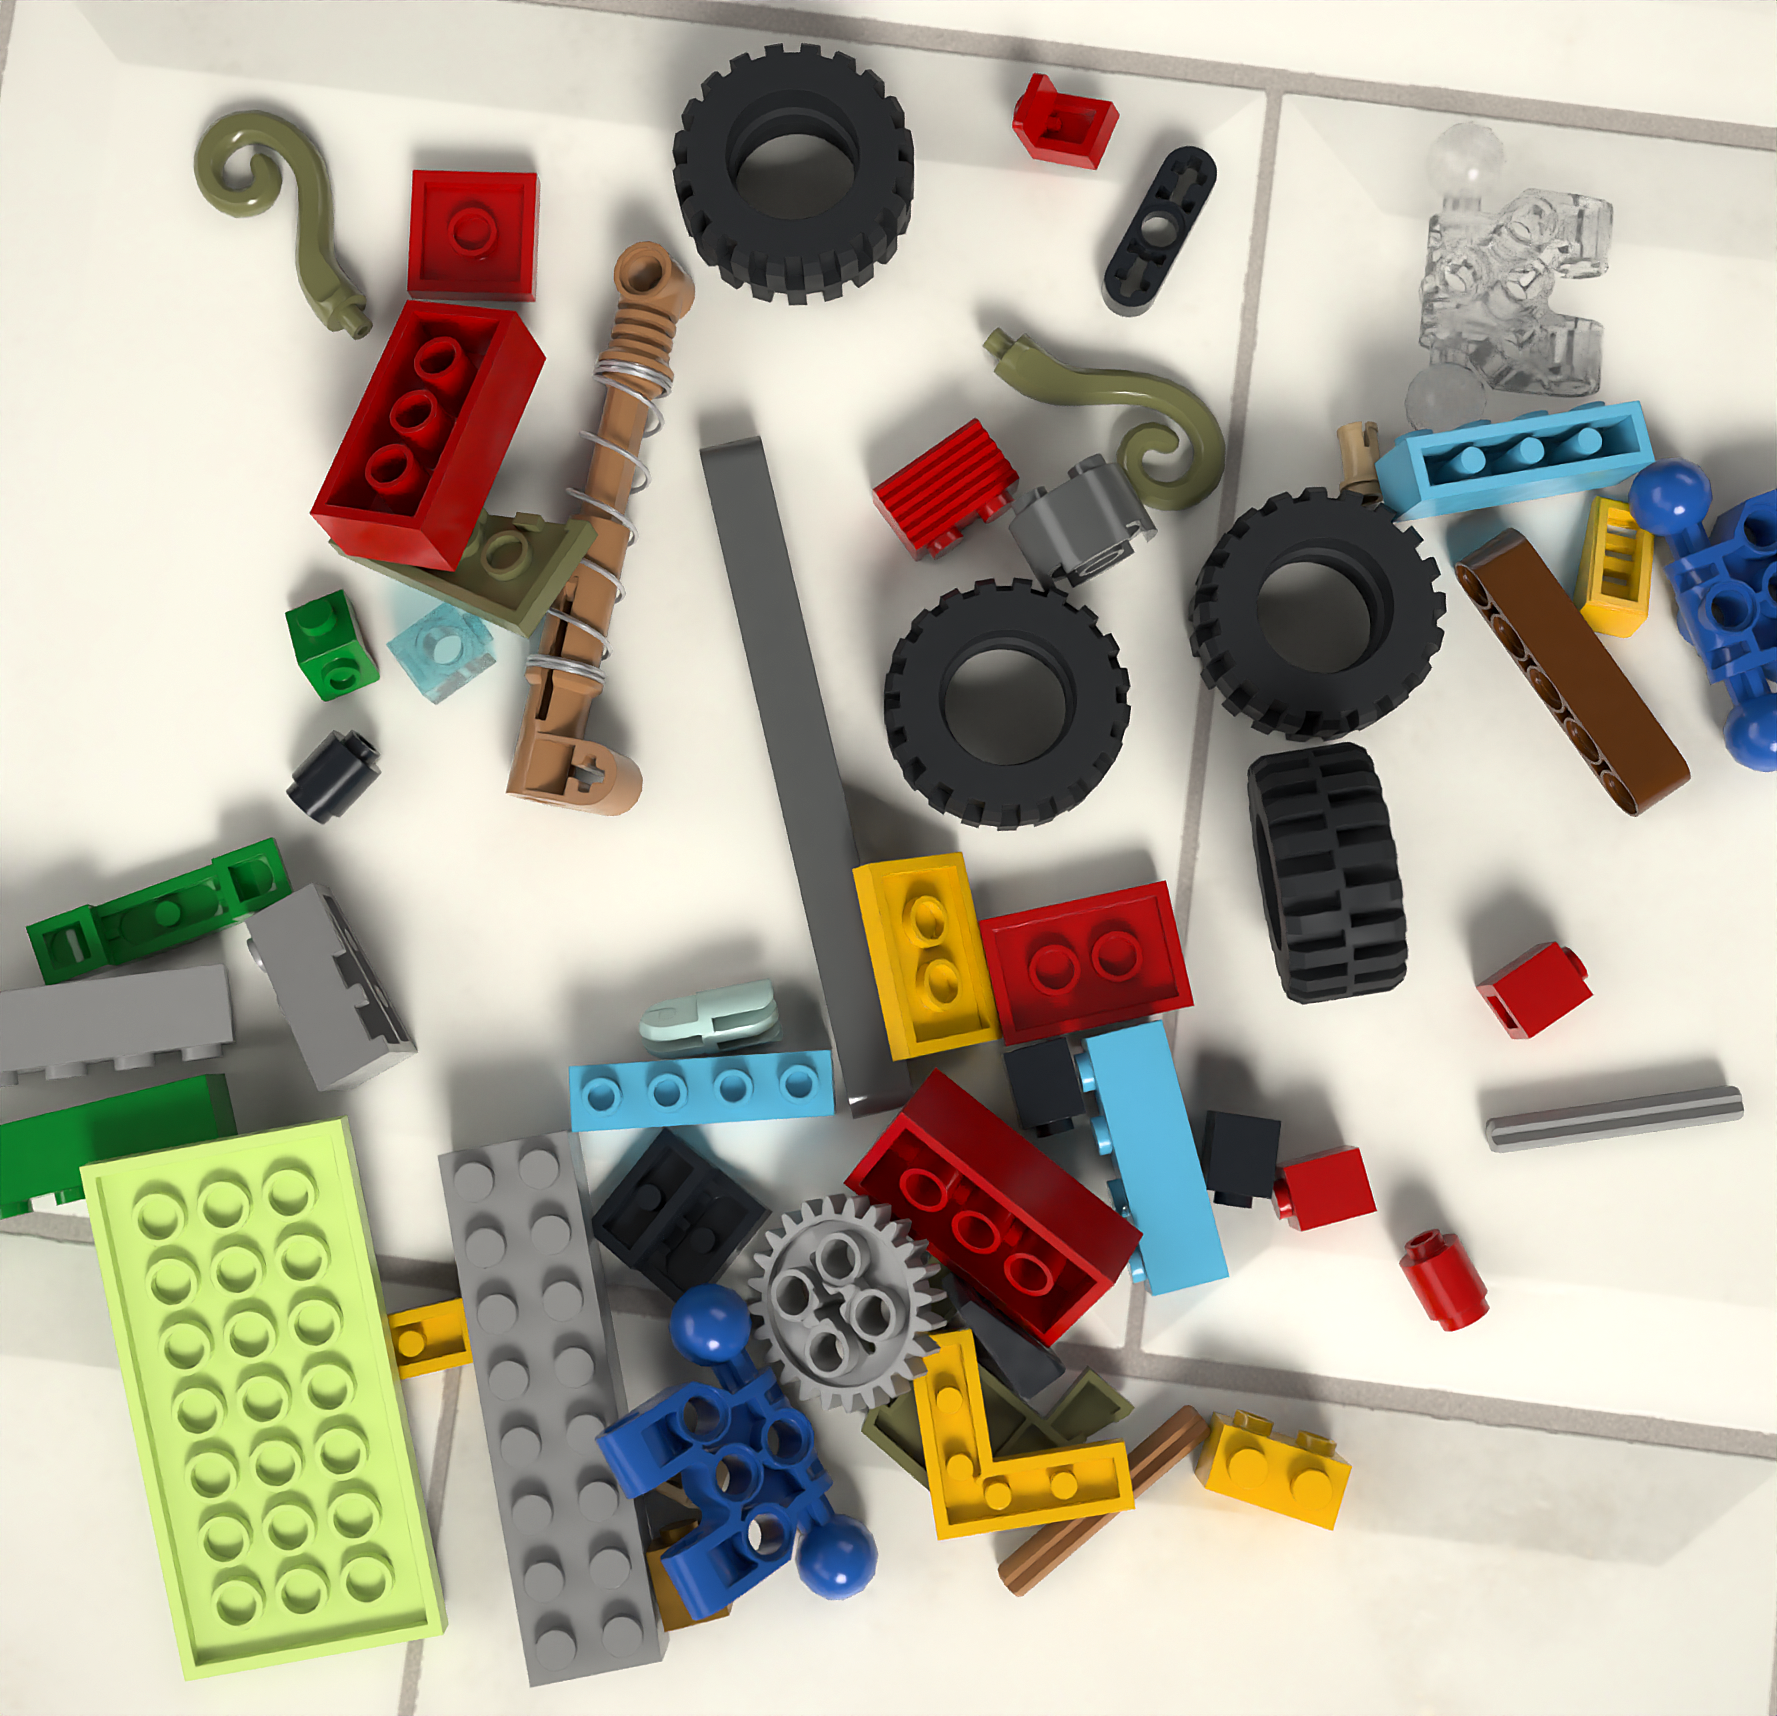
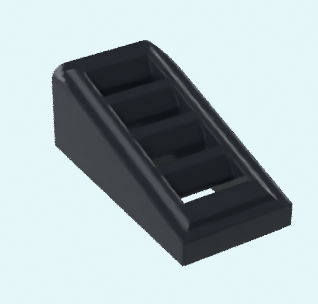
(1016, 1352)

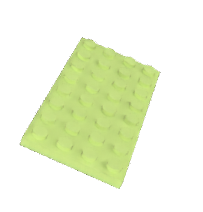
(265, 1397)

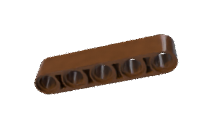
(1572, 672)

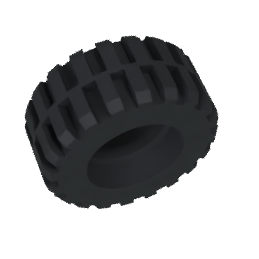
(791, 97)
(1365, 551)
(1021, 622)
(1328, 873)

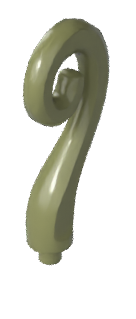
(321, 278)
(1047, 380)

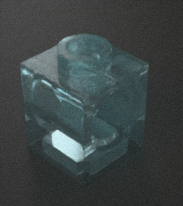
(416, 648)

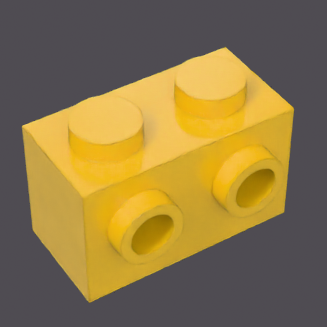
(1273, 1470)

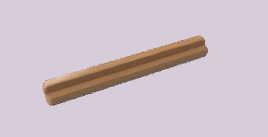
(1062, 1538)

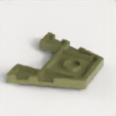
(1010, 1420)

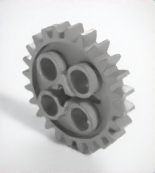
(846, 1302)

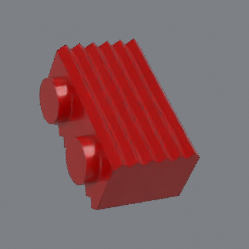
(947, 491)

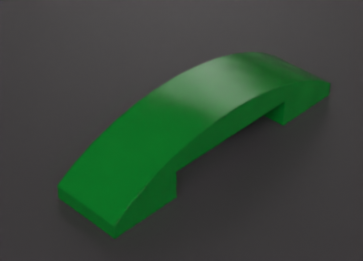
(161, 915)

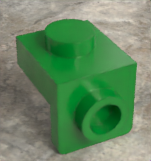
(331, 646)

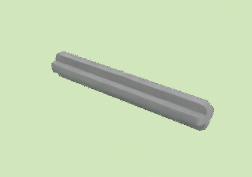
(1614, 1119)

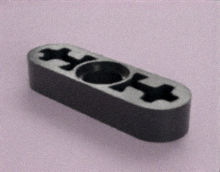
(1151, 207)

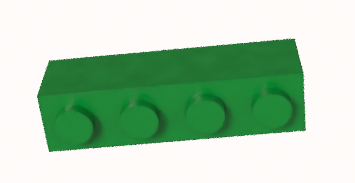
(46, 1150)

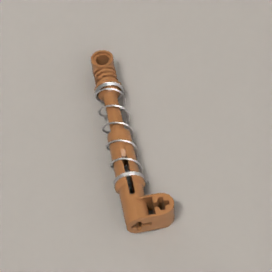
(568, 661)

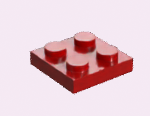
(474, 236)

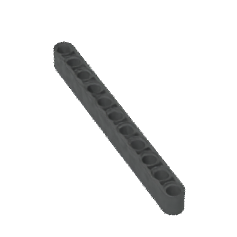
(803, 768)

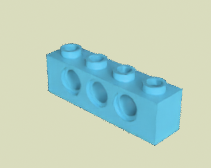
(702, 1090)

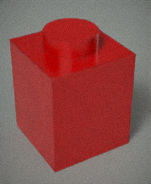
(1536, 989)
(1322, 1188)

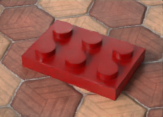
(1085, 963)

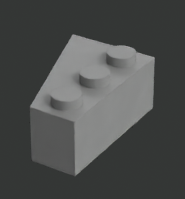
(327, 989)

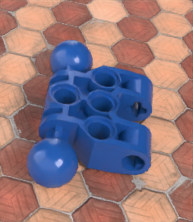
(1734, 575)
(778, 1491)

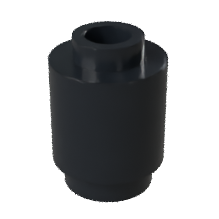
(334, 776)

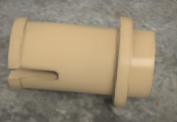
(1358, 456)

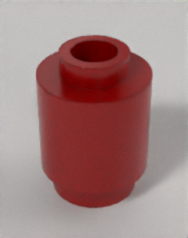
(1444, 1280)

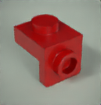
(1062, 125)

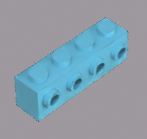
(1513, 460)
(1152, 1156)

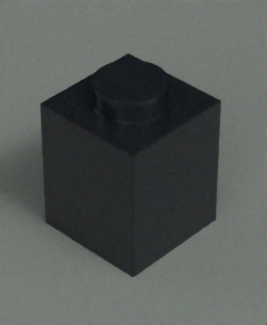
(1043, 1087)
(1239, 1157)

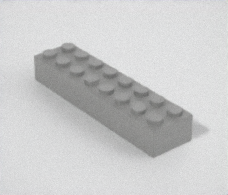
(545, 1393)

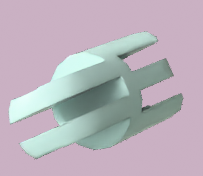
(712, 1021)

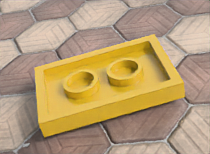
(926, 954)

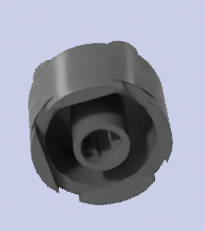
(1080, 524)

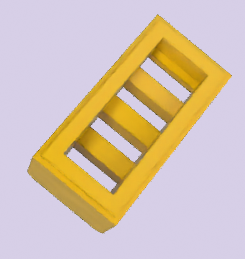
(1607, 605)

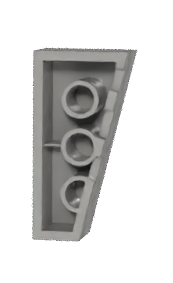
(116, 1021)

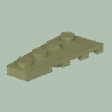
(506, 571)

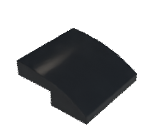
(678, 1217)

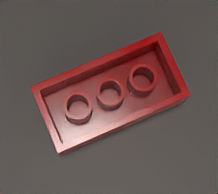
(429, 435)
(995, 1209)

